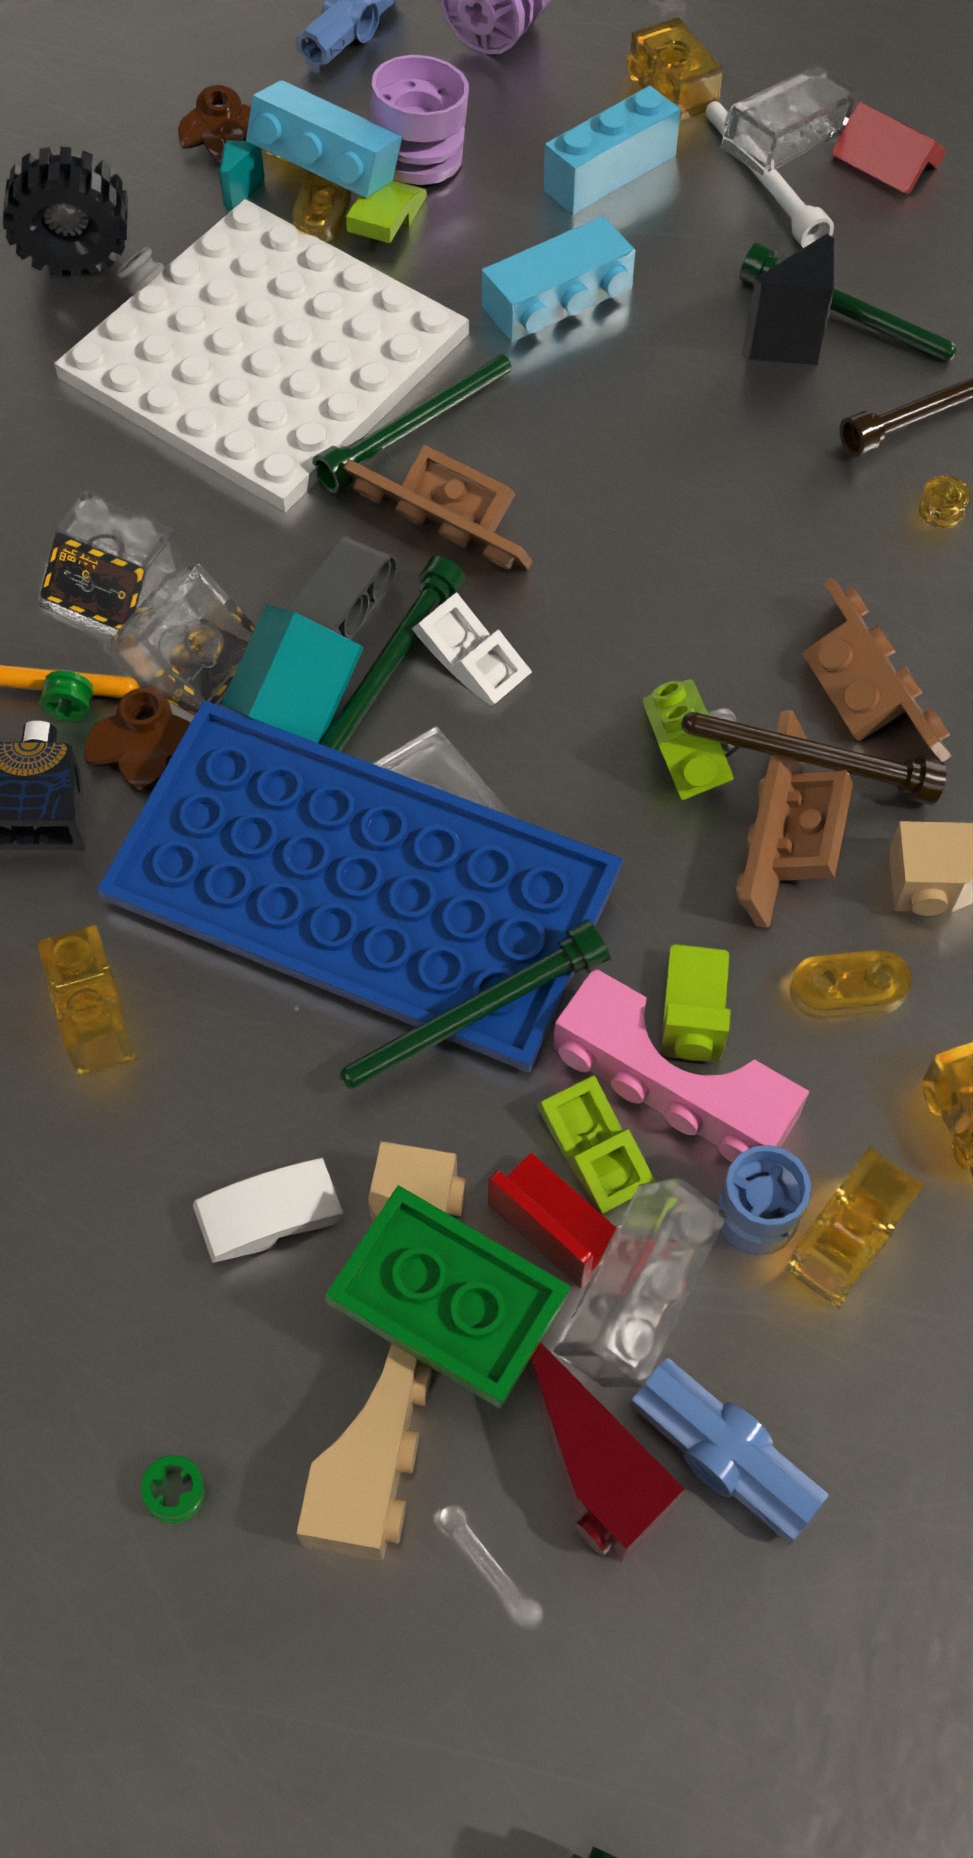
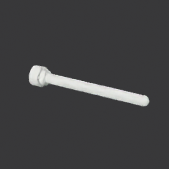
(807, 221)

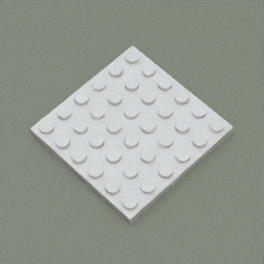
(262, 352)

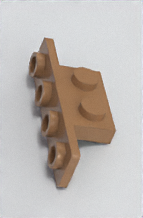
(452, 496)
(863, 681)
(795, 828)

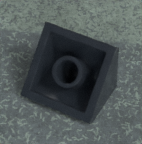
(792, 306)

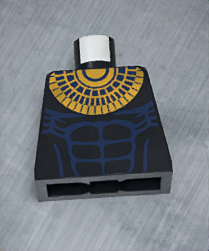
(40, 793)

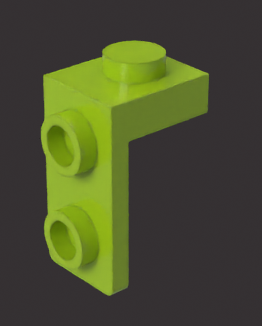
(692, 760)
(695, 1004)

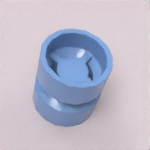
(764, 1199)

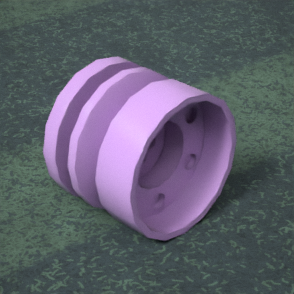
(491, 24)
(428, 108)

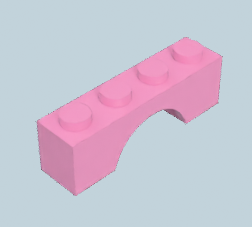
(734, 1110)

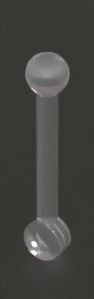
(527, 1611)

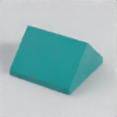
(292, 674)

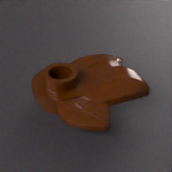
(215, 124)
(136, 744)

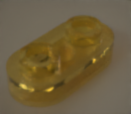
(320, 207)
(854, 986)

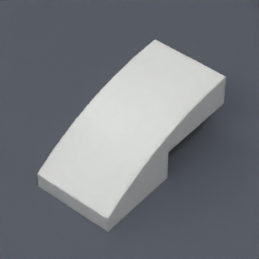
(465, 647)
(265, 1207)

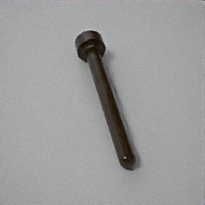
(866, 430)
(918, 778)

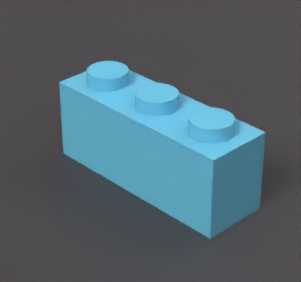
(323, 138)
(611, 149)
(557, 278)

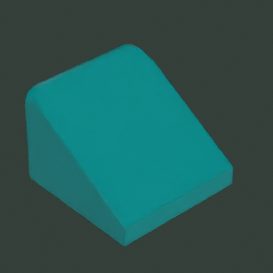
(240, 172)

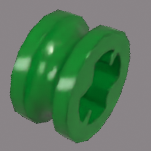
(66, 696)
(157, 1477)

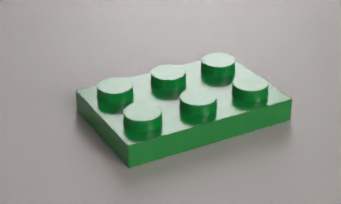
(448, 1295)

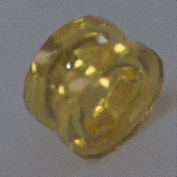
(956, 496)

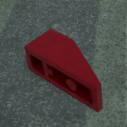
(605, 1470)

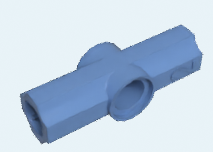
(339, 26)
(729, 1450)

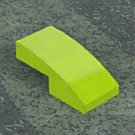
(385, 211)
(595, 1145)

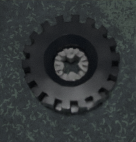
(51, 234)

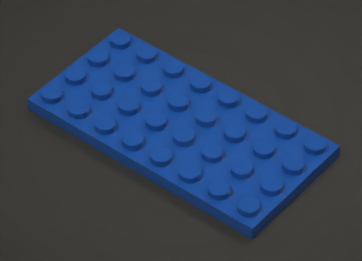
(357, 878)

